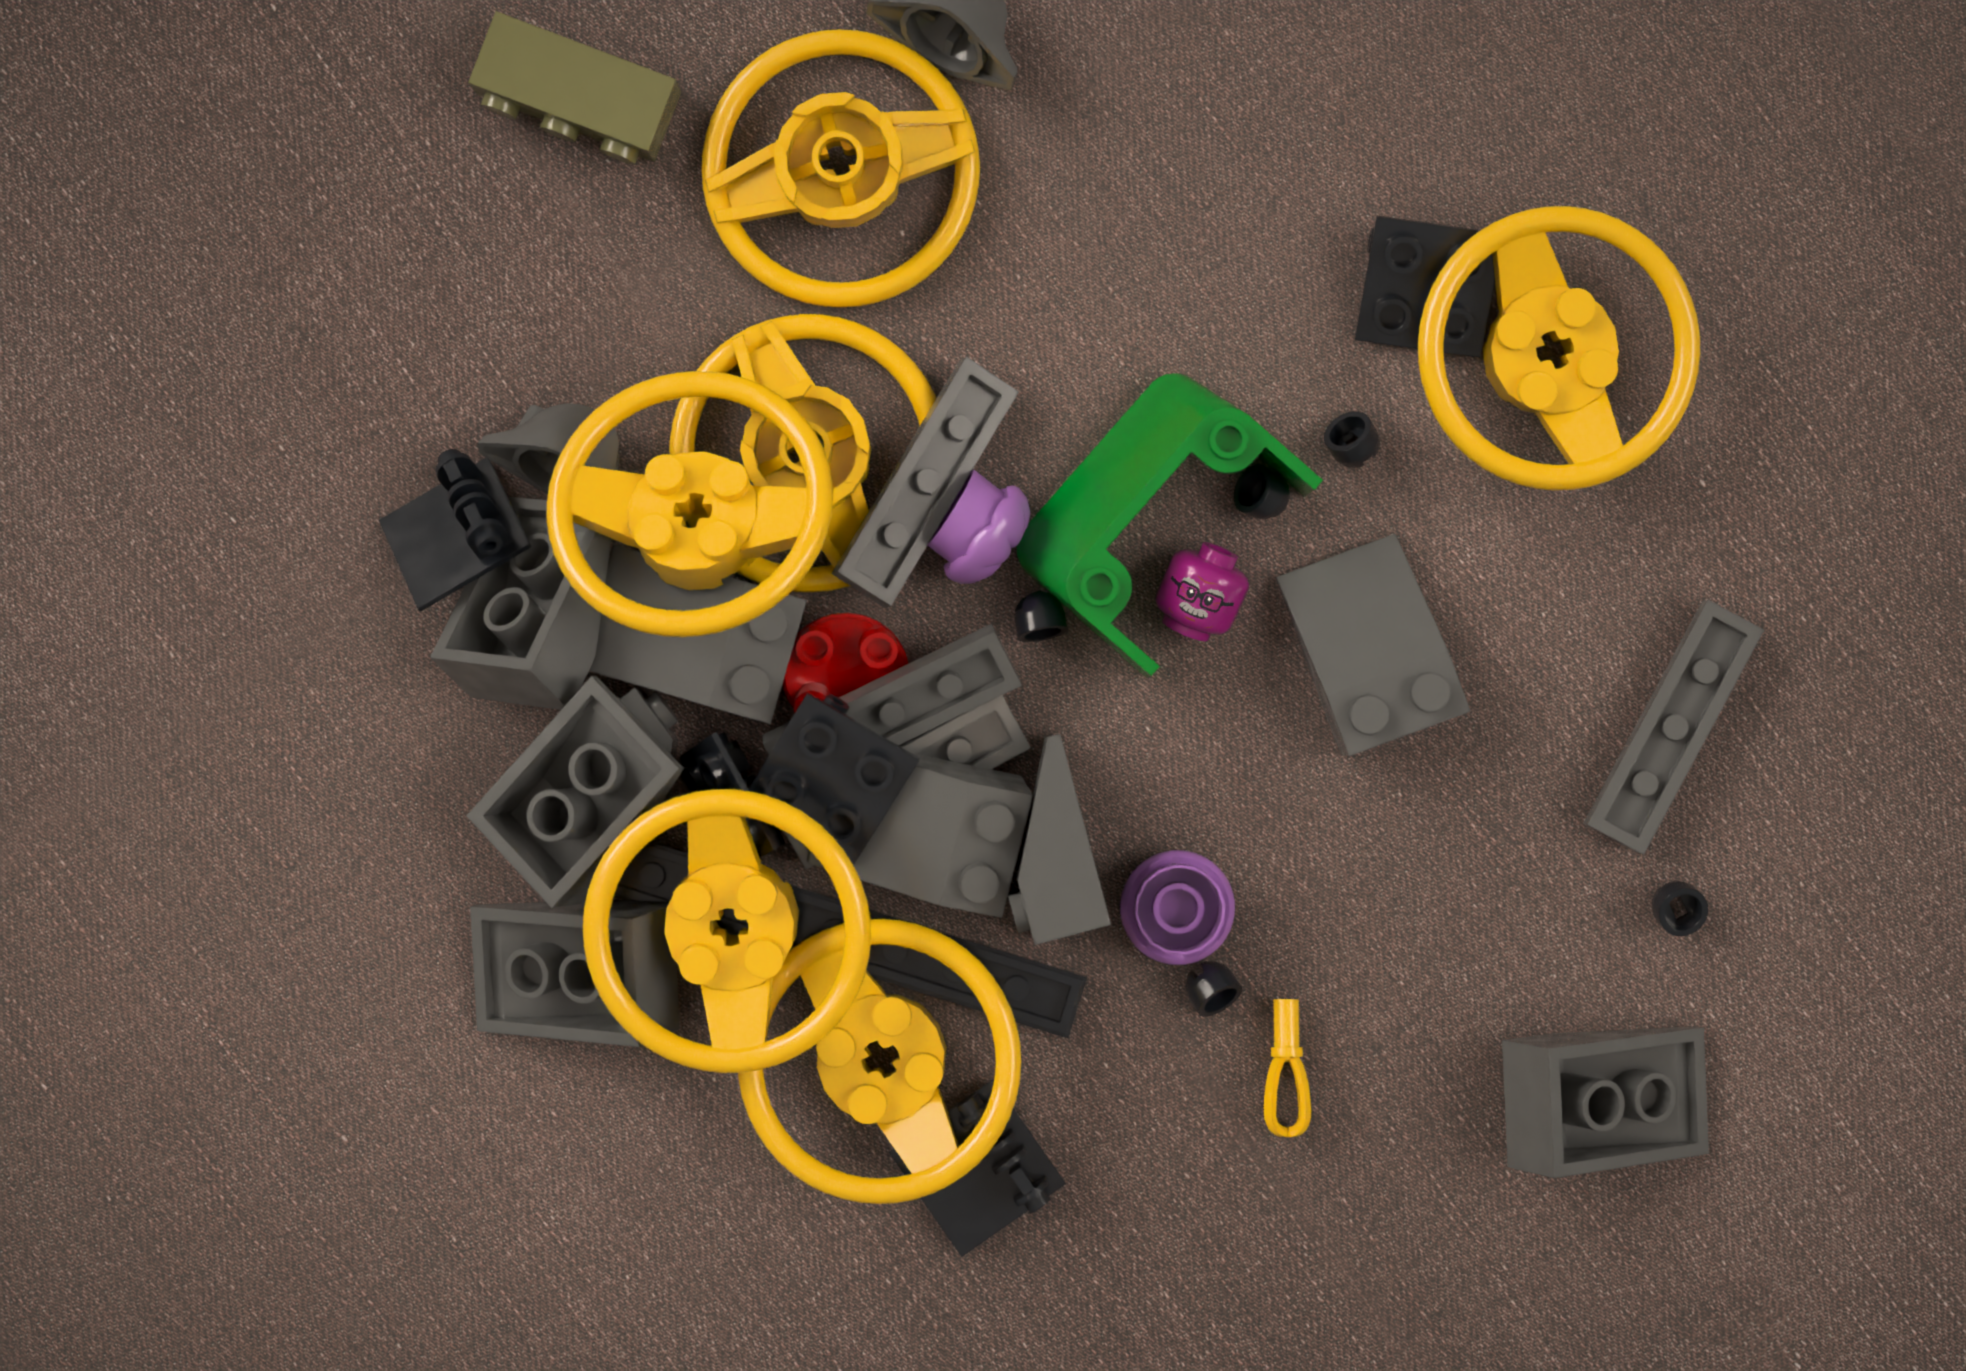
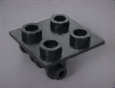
(1398, 280)
(454, 529)
(718, 765)
(835, 771)
(1000, 1188)

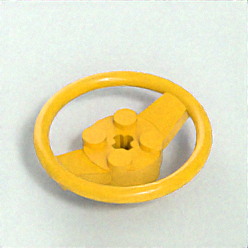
(888, 151)
(1537, 303)
(765, 449)
(653, 510)
(730, 968)
(902, 1102)

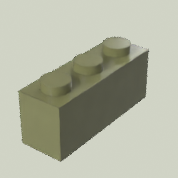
(574, 89)

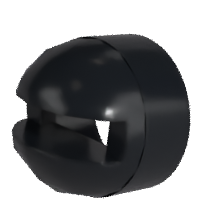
(1343, 429)
(1261, 492)
(1039, 617)
(1690, 900)
(1212, 989)

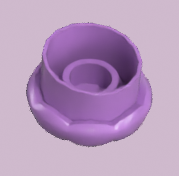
(980, 529)
(1177, 907)

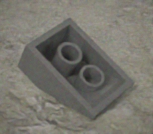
(522, 625)
(1371, 646)
(722, 670)
(575, 793)
(949, 837)
(1056, 865)
(537, 977)
(1604, 1099)

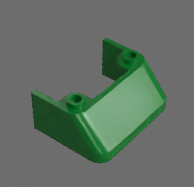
(1071, 532)

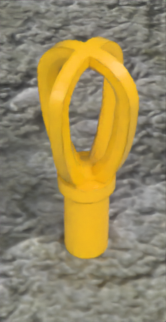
(1287, 1049)

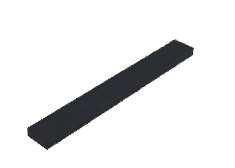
(1036, 991)

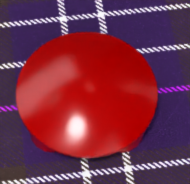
(840, 656)

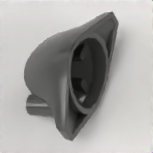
(953, 35)
(538, 440)

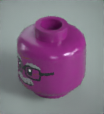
(1202, 591)

